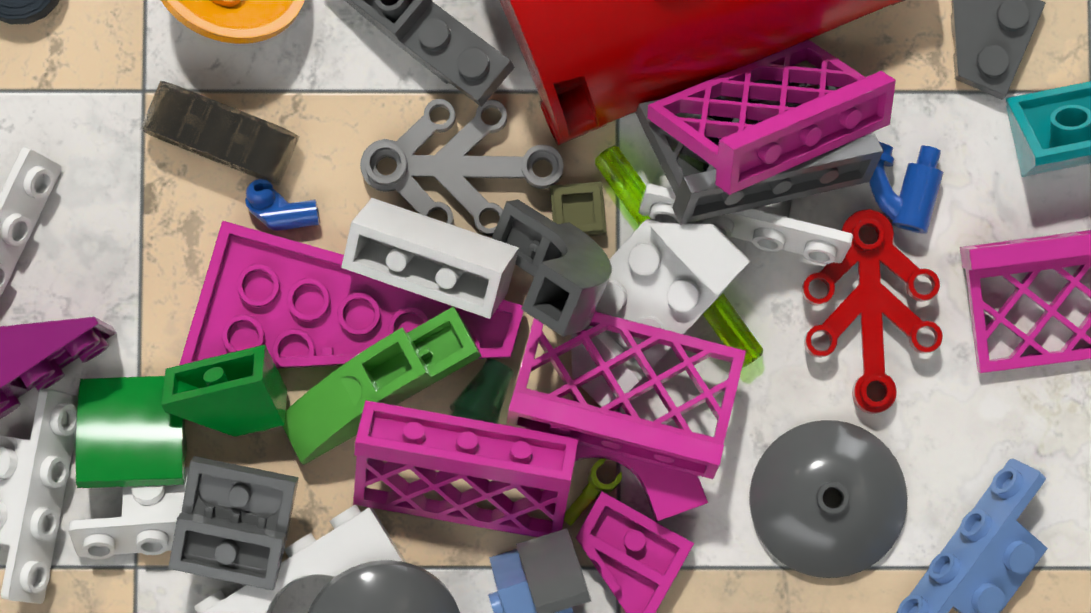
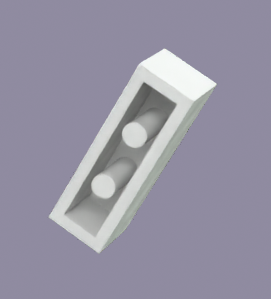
(430, 257)

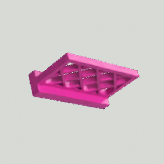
(785, 133)
(1028, 256)
(628, 433)
(468, 452)

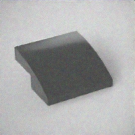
(233, 523)

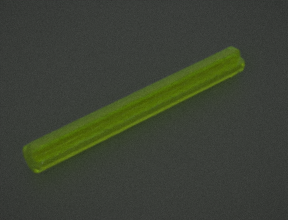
(721, 313)

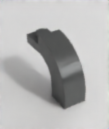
(565, 264)

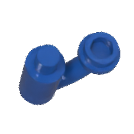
(919, 190)

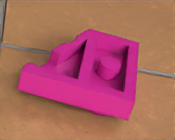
(632, 553)

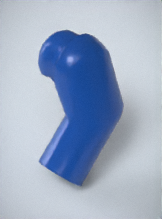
(275, 211)

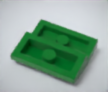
(127, 434)

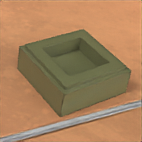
(580, 205)

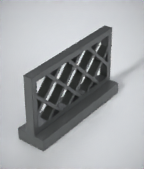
(701, 199)

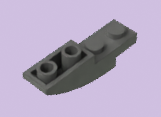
(439, 44)

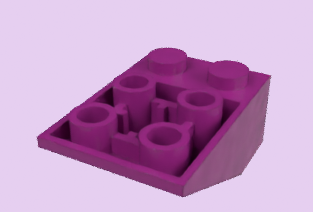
(39, 351)

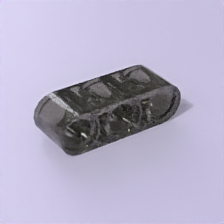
(219, 132)

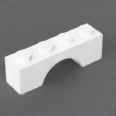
(354, 541)

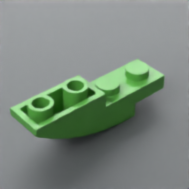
(381, 374)

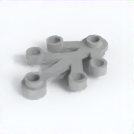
(451, 165)

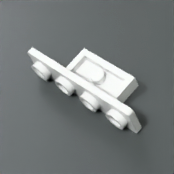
(22, 204)
(767, 227)
(33, 495)
(144, 528)

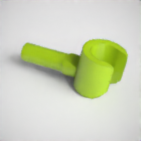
(590, 493)

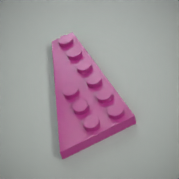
(311, 308)

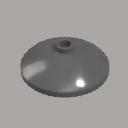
(790, 505)
(385, 588)

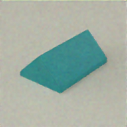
(1051, 128)

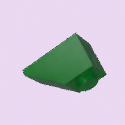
(228, 392)

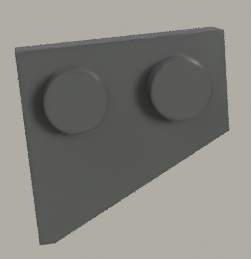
(992, 41)

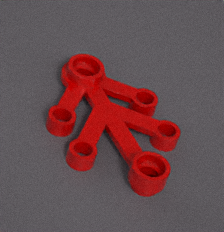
(871, 301)

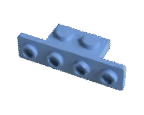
(987, 553)

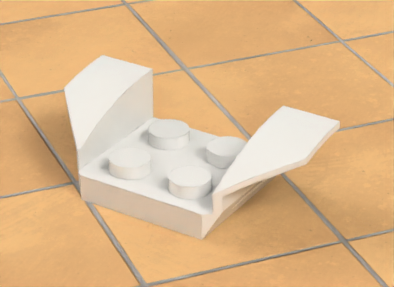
(662, 280)

